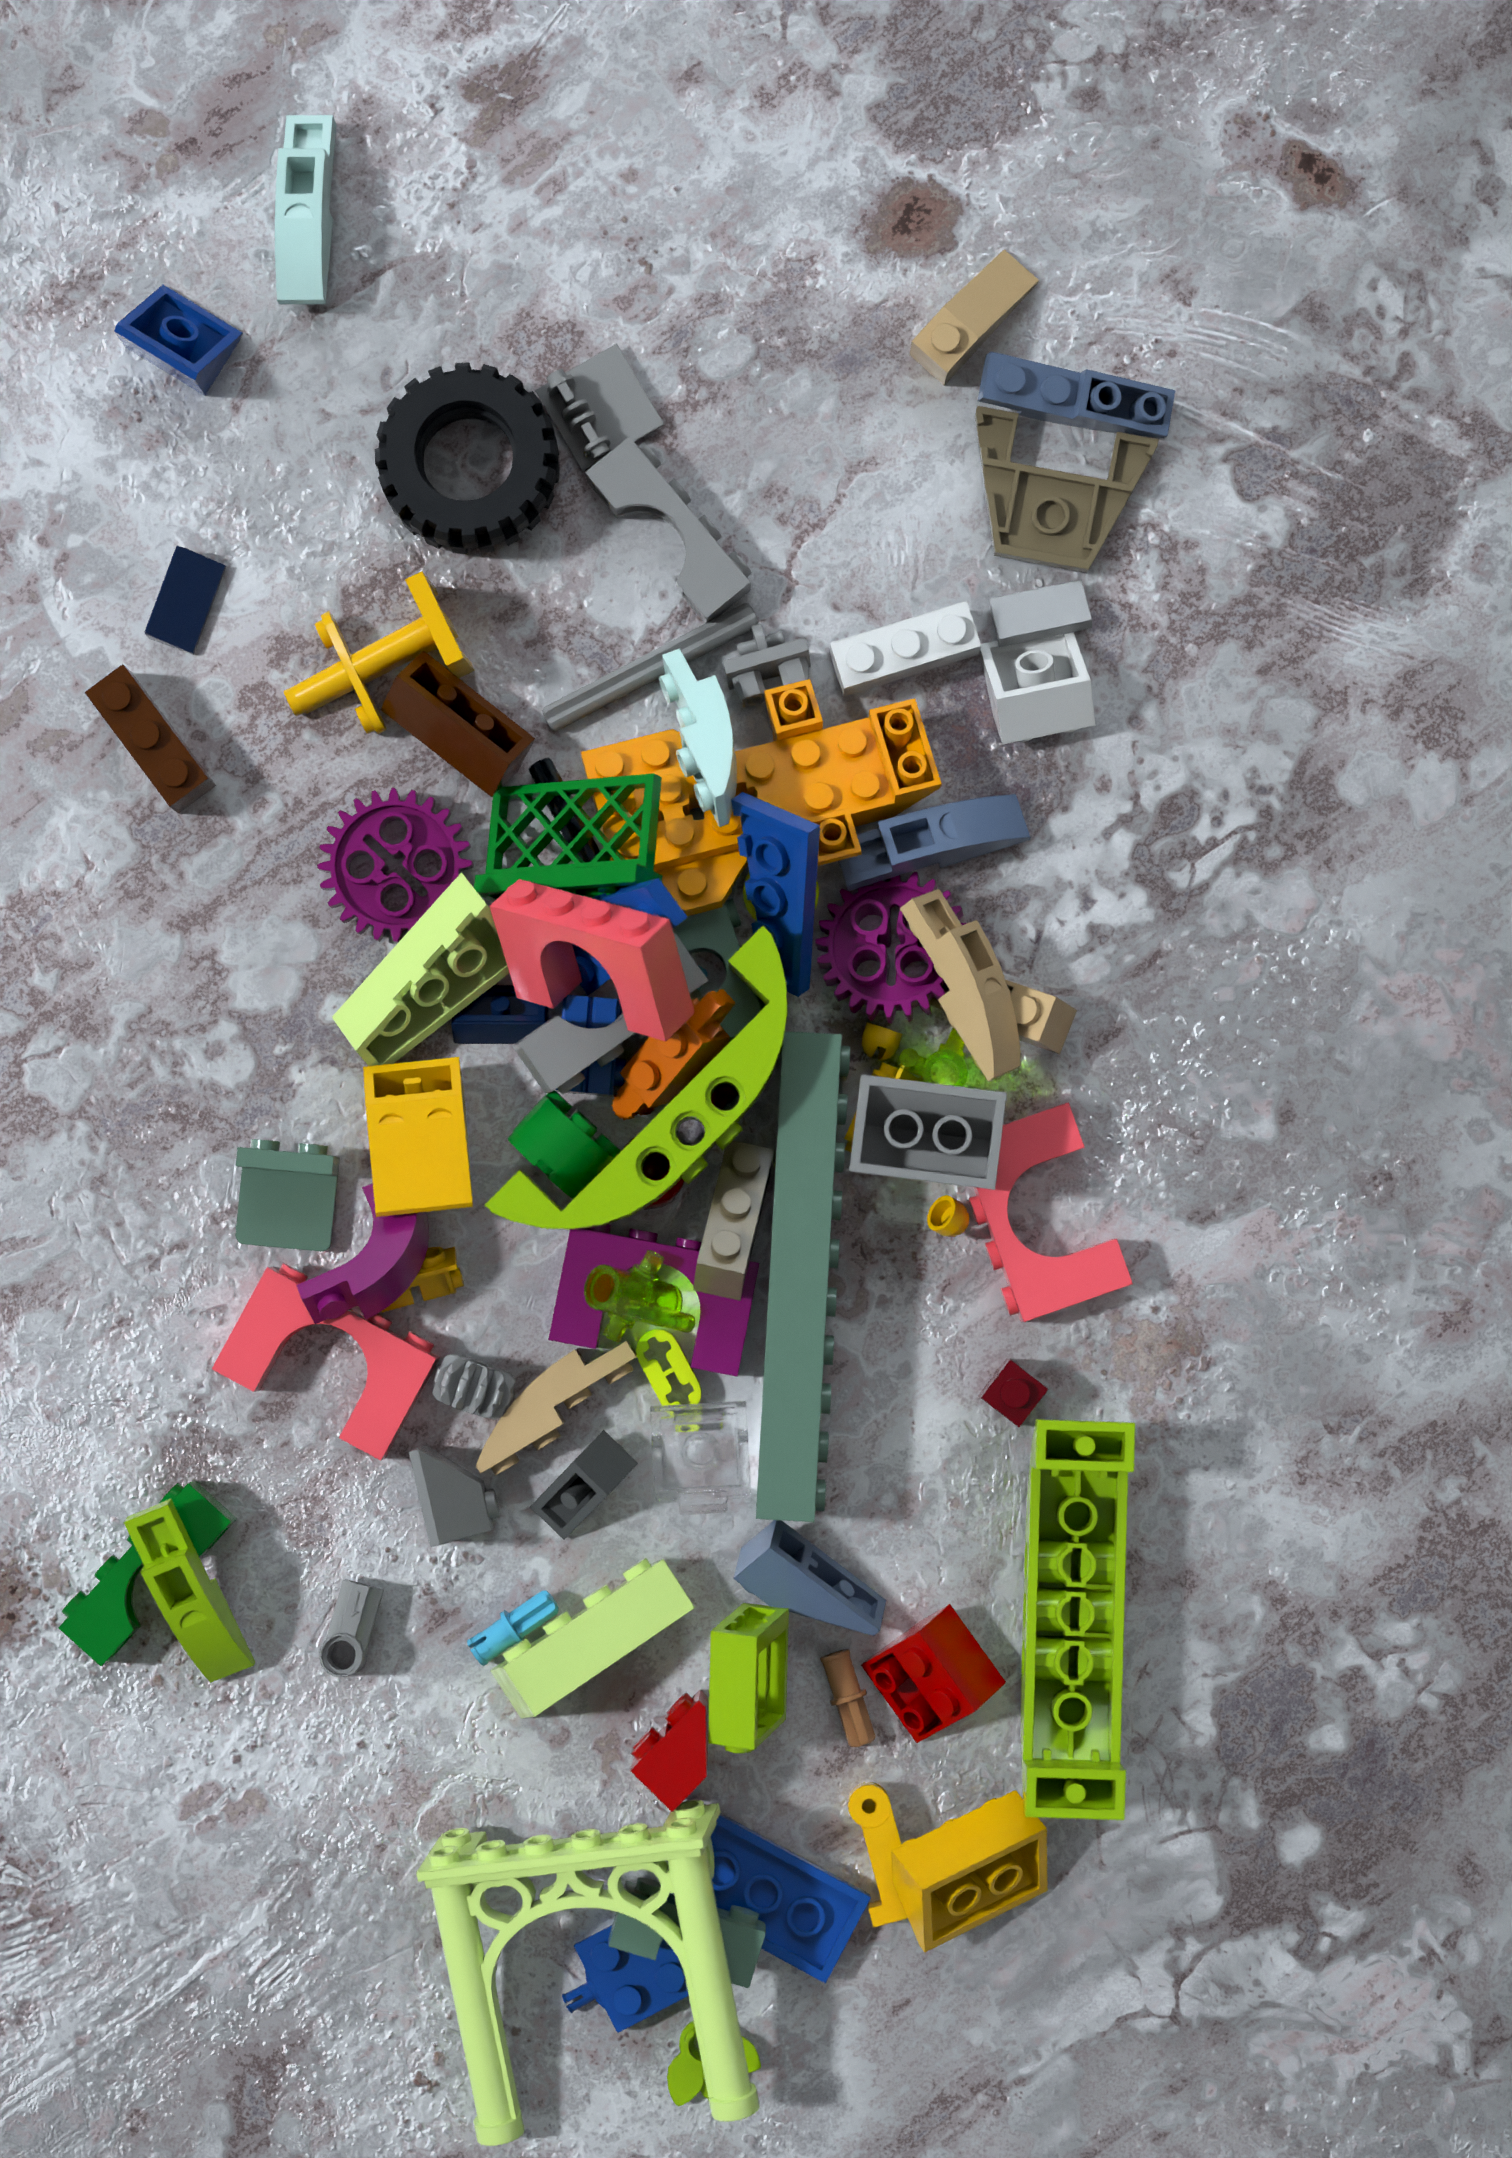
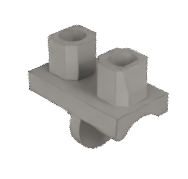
(765, 659)

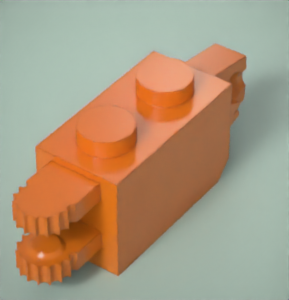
(667, 1067)

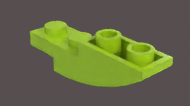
(186, 1594)

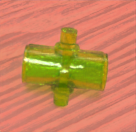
(948, 1054)
(636, 1297)

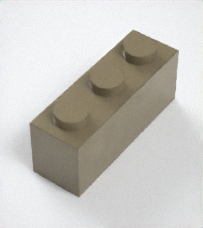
(733, 1220)

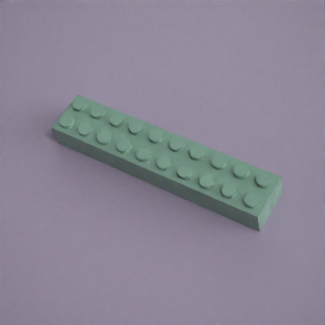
(799, 1277)

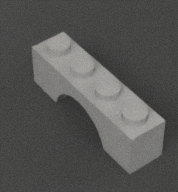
(632, 485)
(561, 1050)

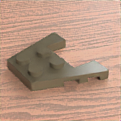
(1048, 512)

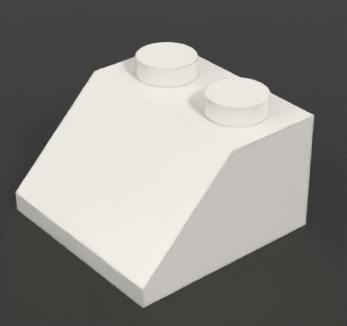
(1038, 687)

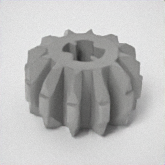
(474, 1386)

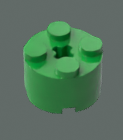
(562, 1144)

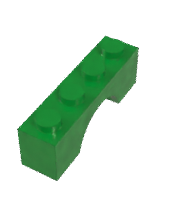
(106, 1616)

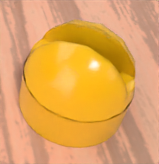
(882, 1037)
(948, 1217)

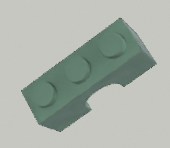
(715, 934)
(739, 1927)

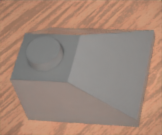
(451, 1498)

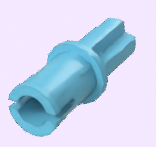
(513, 1627)

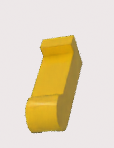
(872, 1810)

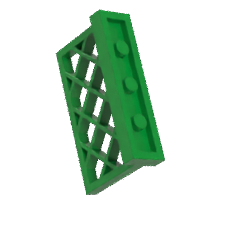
(579, 877)

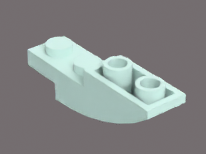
(303, 210)
(704, 735)

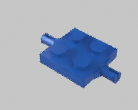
(625, 1982)

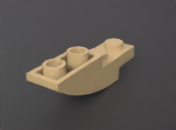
(978, 994)
(534, 1412)

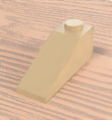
(971, 316)

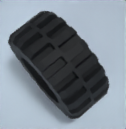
(457, 397)

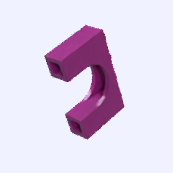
(721, 1320)

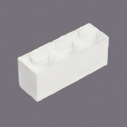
(905, 648)

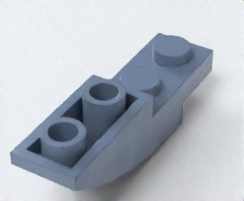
(1076, 398)
(934, 836)

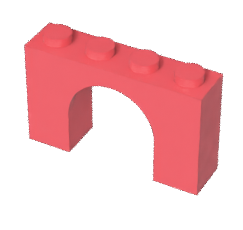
(634, 948)
(1038, 1281)
(395, 1364)

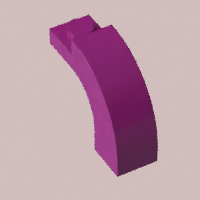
(377, 1273)

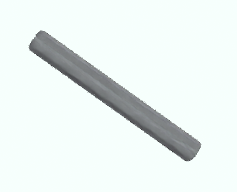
(648, 667)

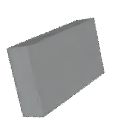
(1040, 613)

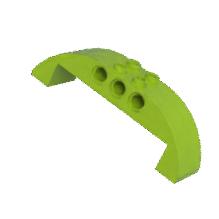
(743, 1065)
(1075, 1619)

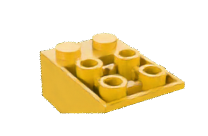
(418, 1136)

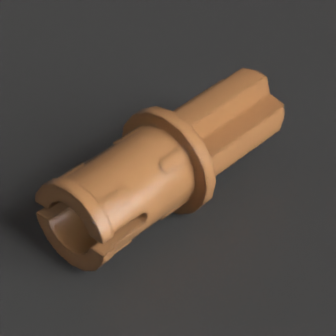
(848, 1698)

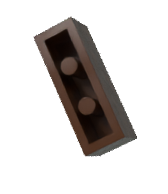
(457, 723)
(150, 738)

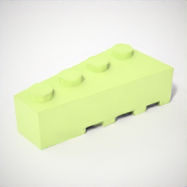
(426, 977)
(592, 1639)

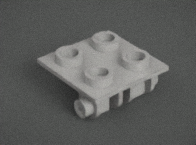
(598, 406)

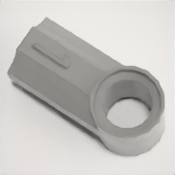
(353, 1623)

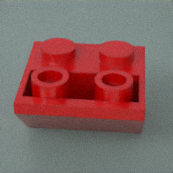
(934, 1674)
(677, 1756)

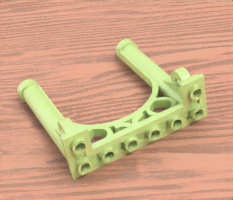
(467, 1865)

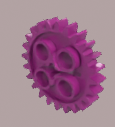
(366, 896)
(850, 946)

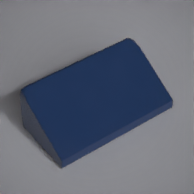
(184, 600)
(497, 1018)

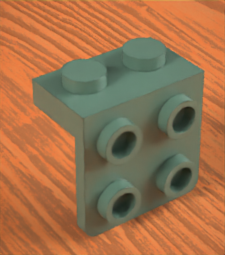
(286, 1196)

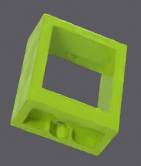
(748, 1676)

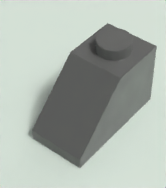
(584, 1485)

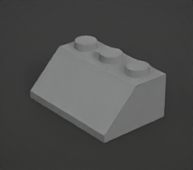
(928, 1132)

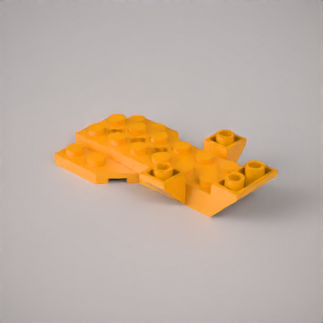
(824, 775)

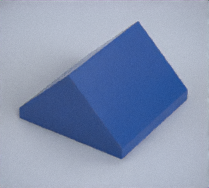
(179, 338)

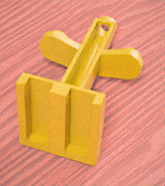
(353, 671)

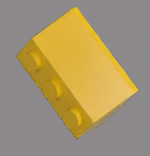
(970, 1870)

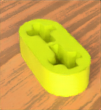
(679, 1365)

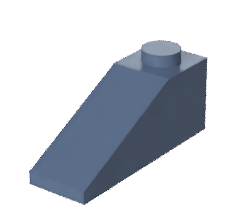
(797, 1575)

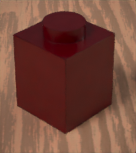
(1013, 1392)

